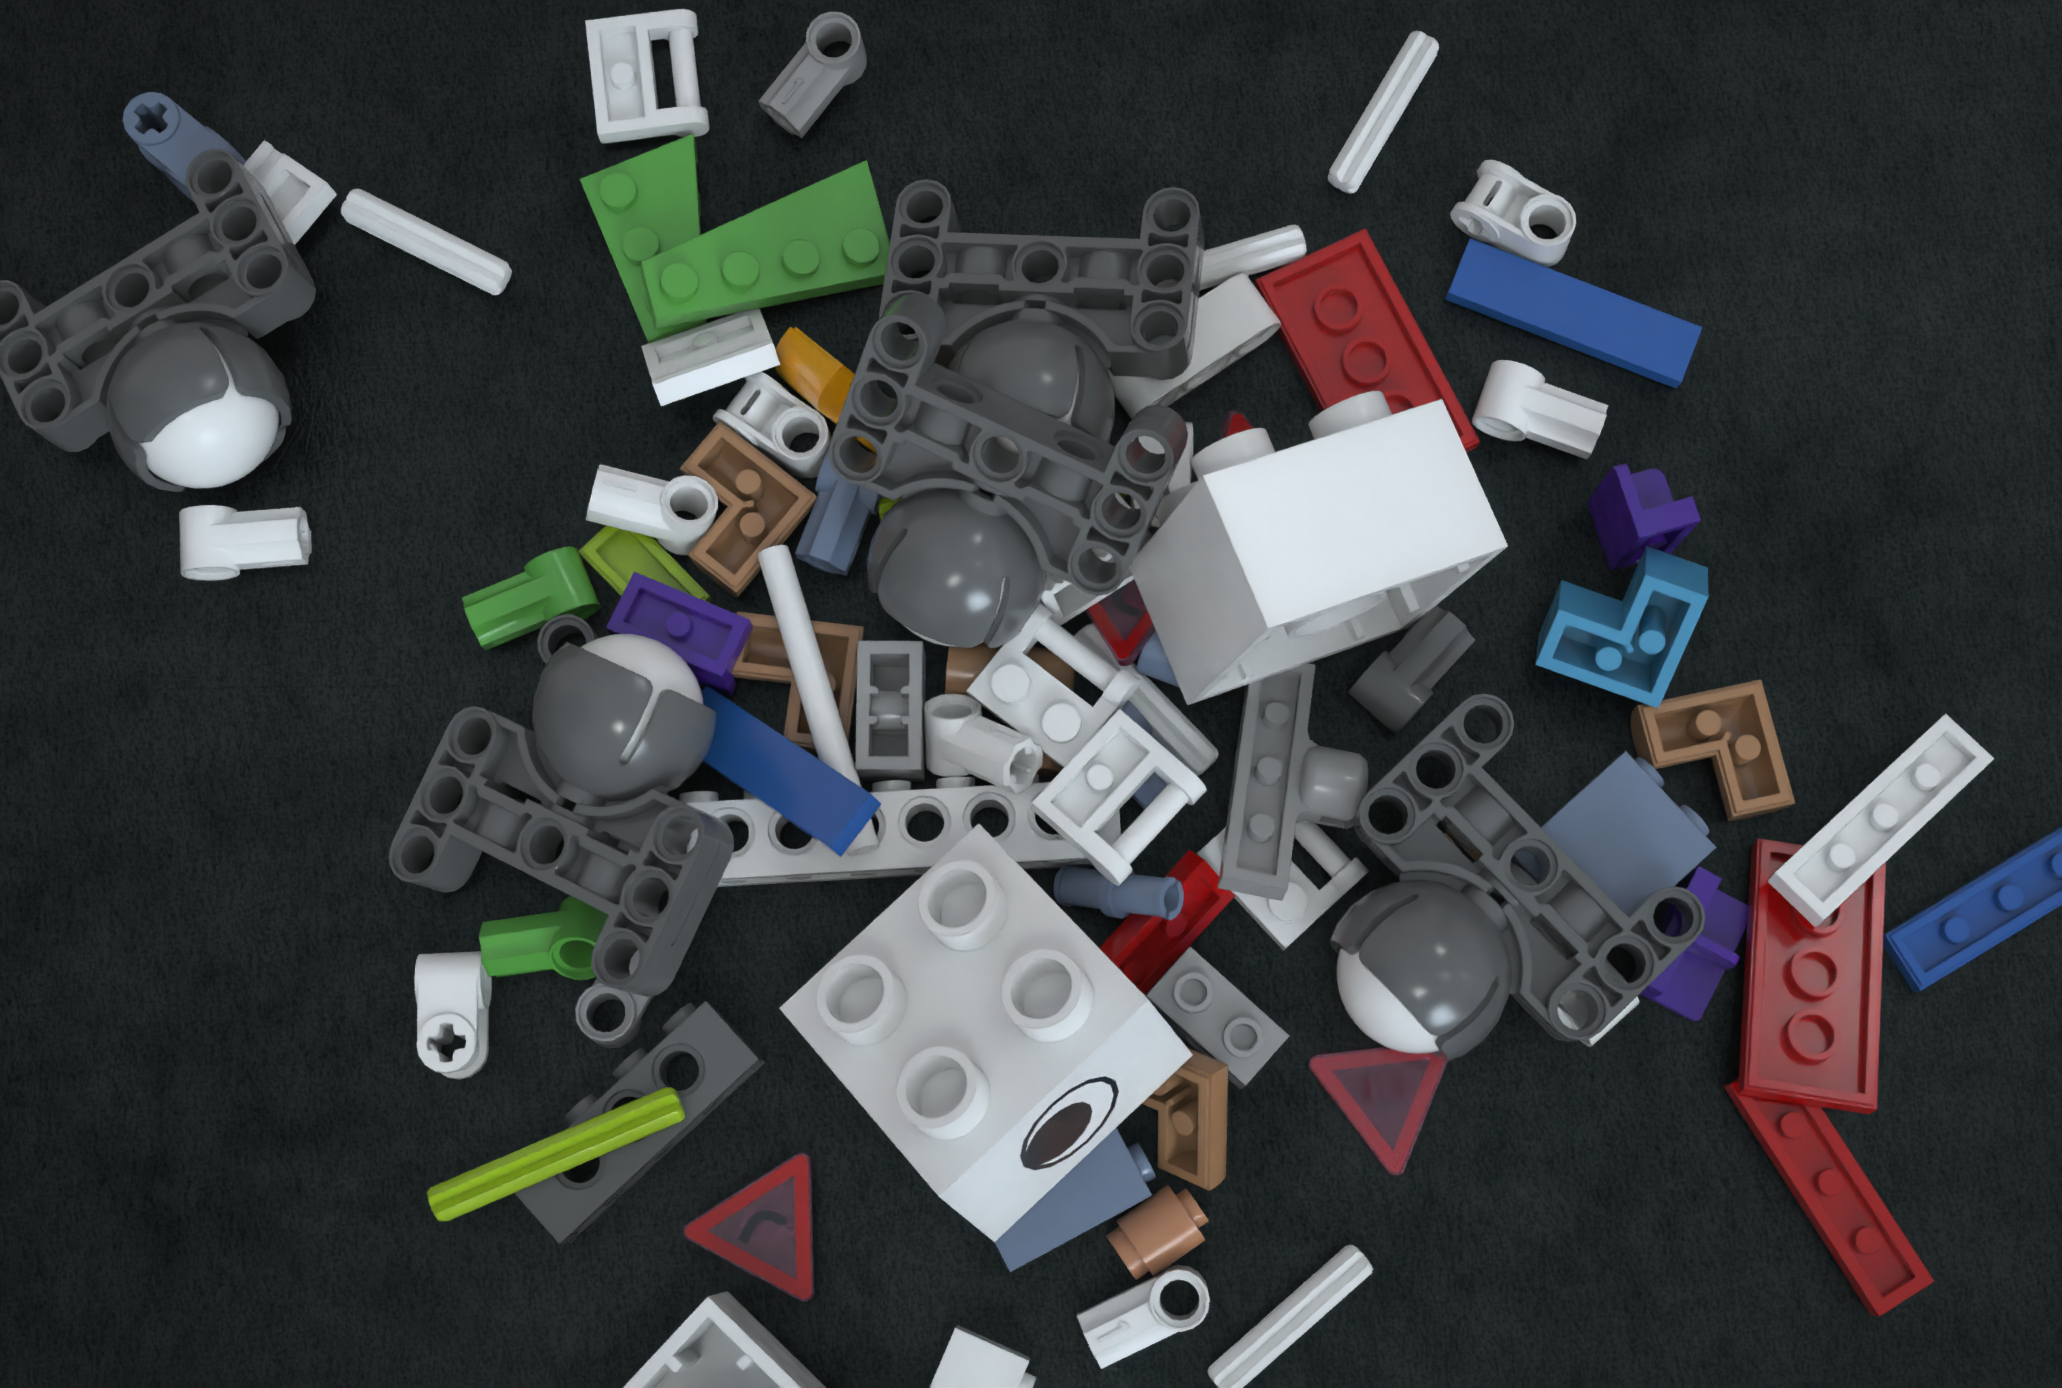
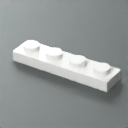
(1880, 820)

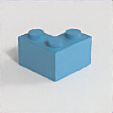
(1629, 642)

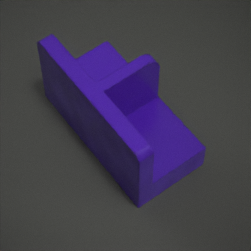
(1638, 513)
(694, 629)
(1695, 973)

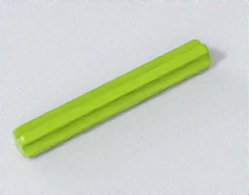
(555, 1154)

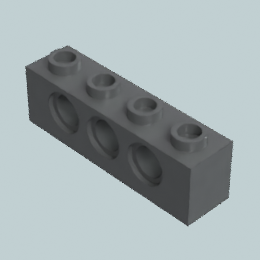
(724, 1063)

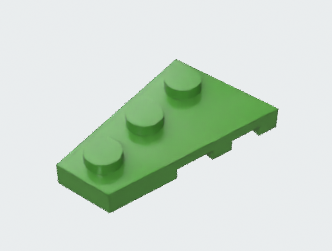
(645, 210)

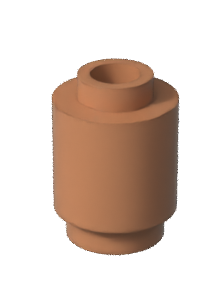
(1158, 1231)

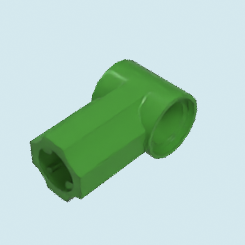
(548, 588)
(543, 942)

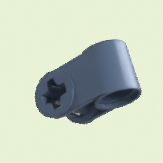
(179, 141)

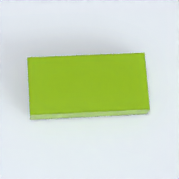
(620, 553)

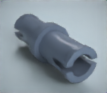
(1134, 895)

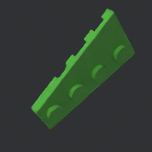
(782, 253)

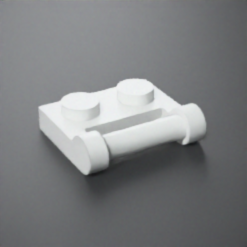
(626, 76)
(1041, 705)
(1102, 781)
(1303, 901)

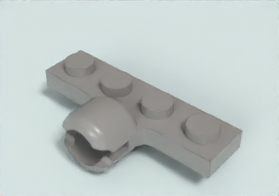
(1282, 782)

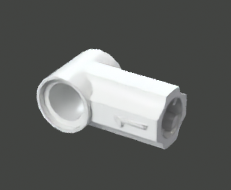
(1523, 406)
(649, 505)
(222, 541)
(966, 743)
(1138, 1318)

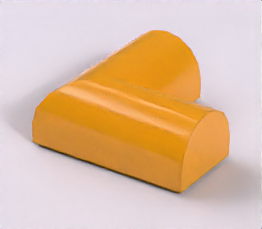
(815, 375)

